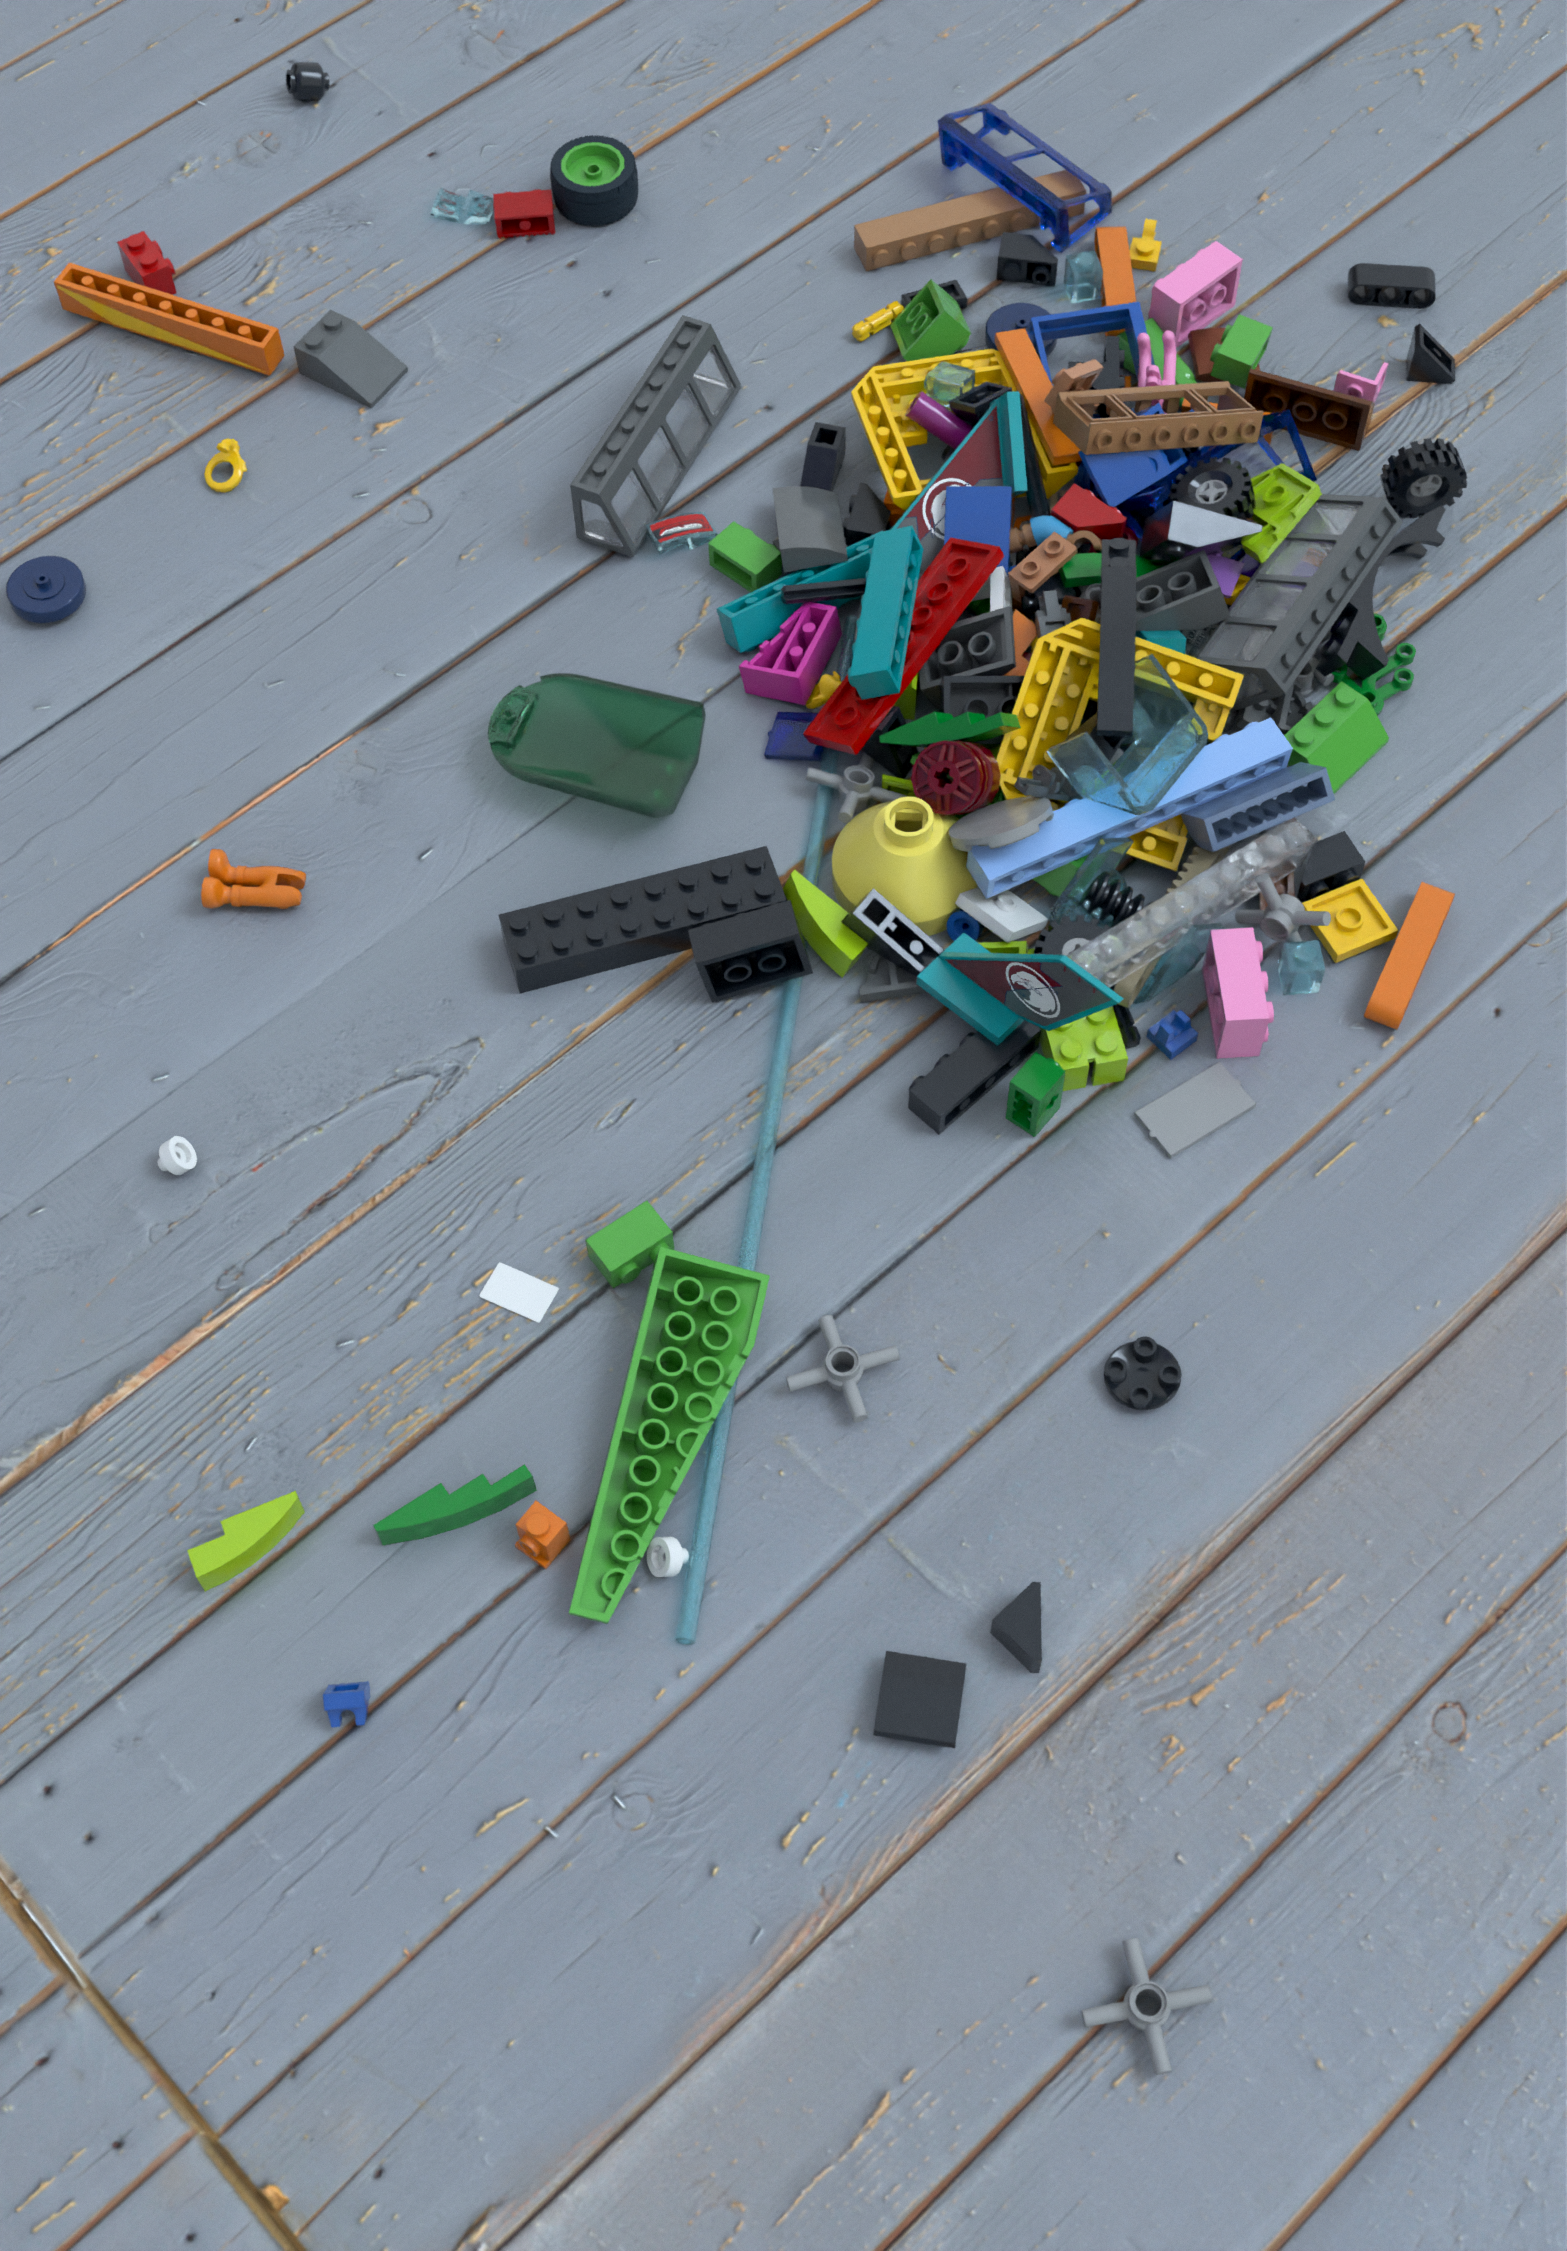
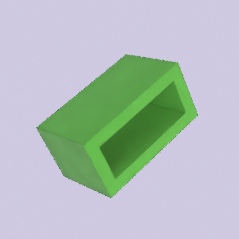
(1240, 351)
(745, 557)
(629, 1244)

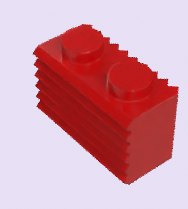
(524, 213)

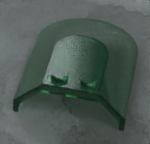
(600, 741)

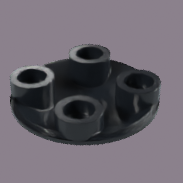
(1142, 1374)

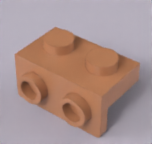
(1074, 379)
(1040, 565)

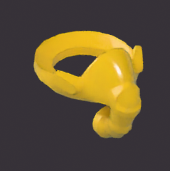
(229, 453)
(823, 690)

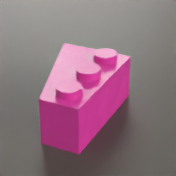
(795, 657)

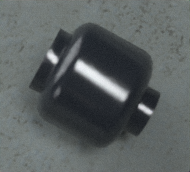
(307, 81)

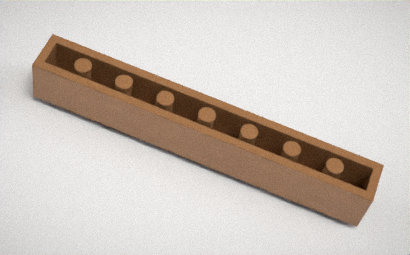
(955, 223)

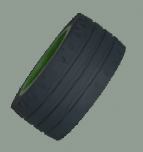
(594, 180)

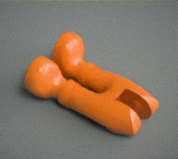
(250, 885)

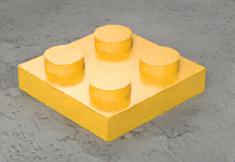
(1355, 923)

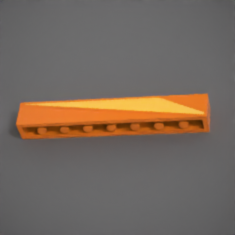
(170, 318)

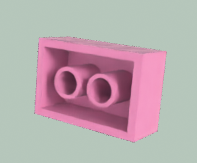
(1196, 291)
(1236, 992)

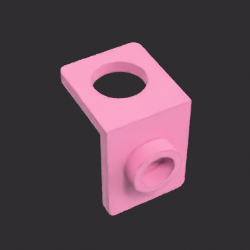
(1359, 386)

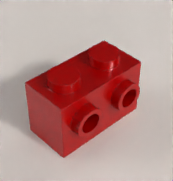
(146, 263)

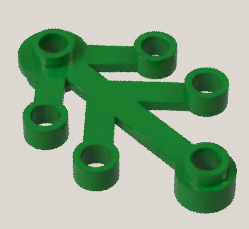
(1395, 661)

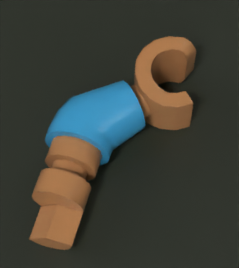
(1042, 527)

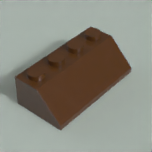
(1315, 410)

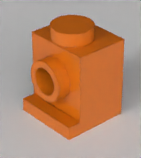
(541, 1534)

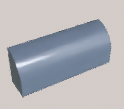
(1259, 806)

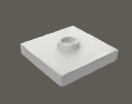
(1002, 913)

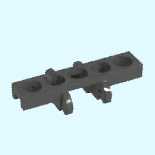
(1042, 784)

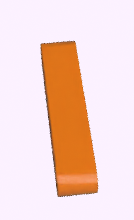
(1114, 256)
(1409, 955)

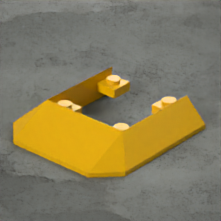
(882, 405)
(1054, 698)

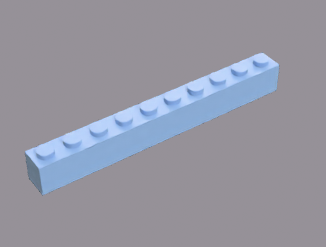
(1078, 826)

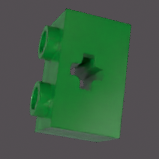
(1035, 1094)

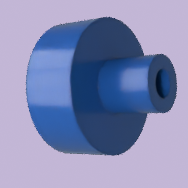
(960, 923)

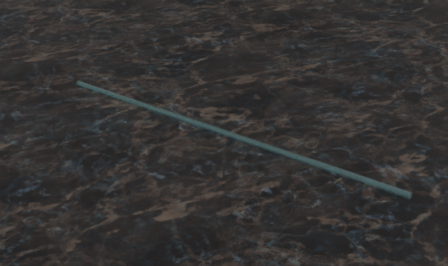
(758, 1196)

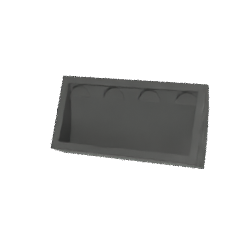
(808, 527)

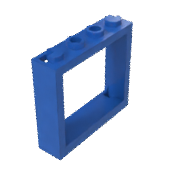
(1089, 321)

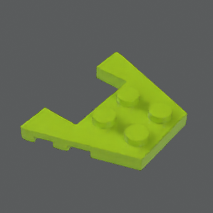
(1281, 503)

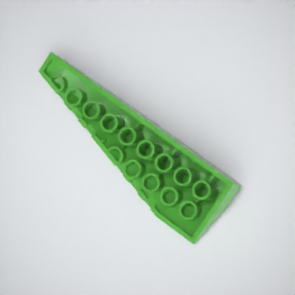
(683, 1363)

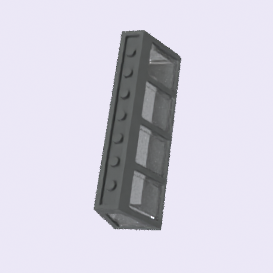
(654, 439)
(1299, 594)

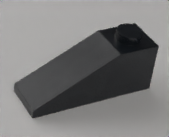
(892, 934)

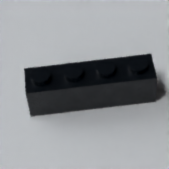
(968, 1075)

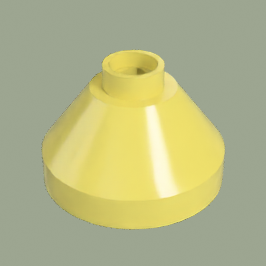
(906, 858)

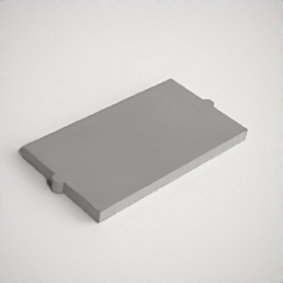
(1194, 1109)

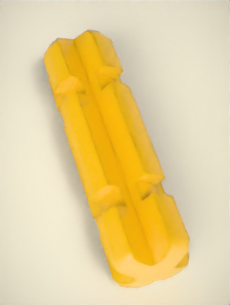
(876, 321)

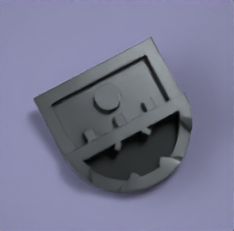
(1284, 710)

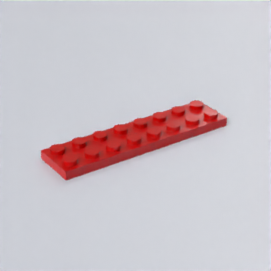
(940, 599)

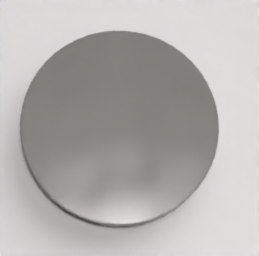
(1001, 823)

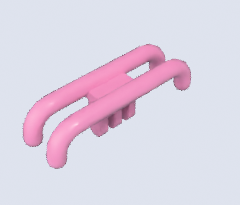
(1150, 374)

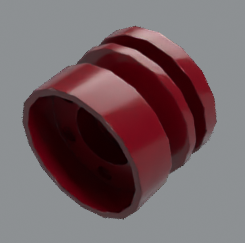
(973, 773)

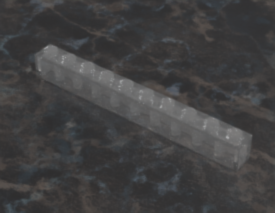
(1196, 902)

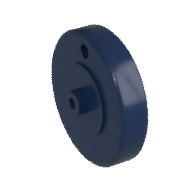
(1014, 317)
(46, 589)

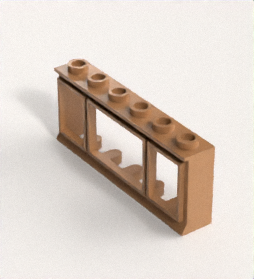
(1231, 423)

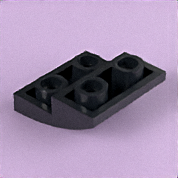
(920, 1699)

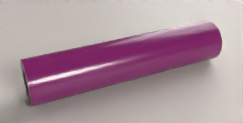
(938, 420)

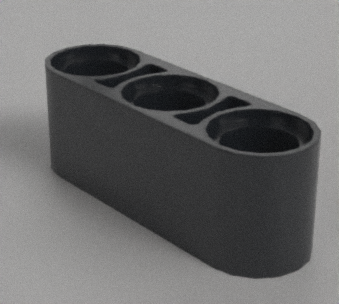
(1391, 285)

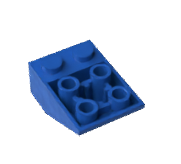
(1127, 473)

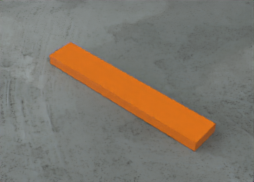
(1035, 385)

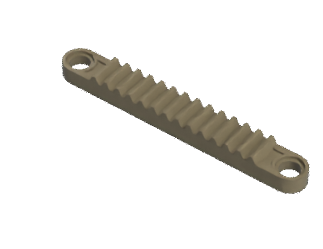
(1196, 863)

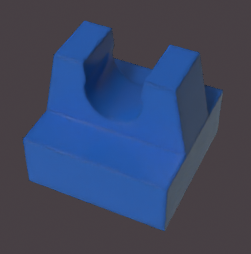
(1173, 1034)
(347, 1697)

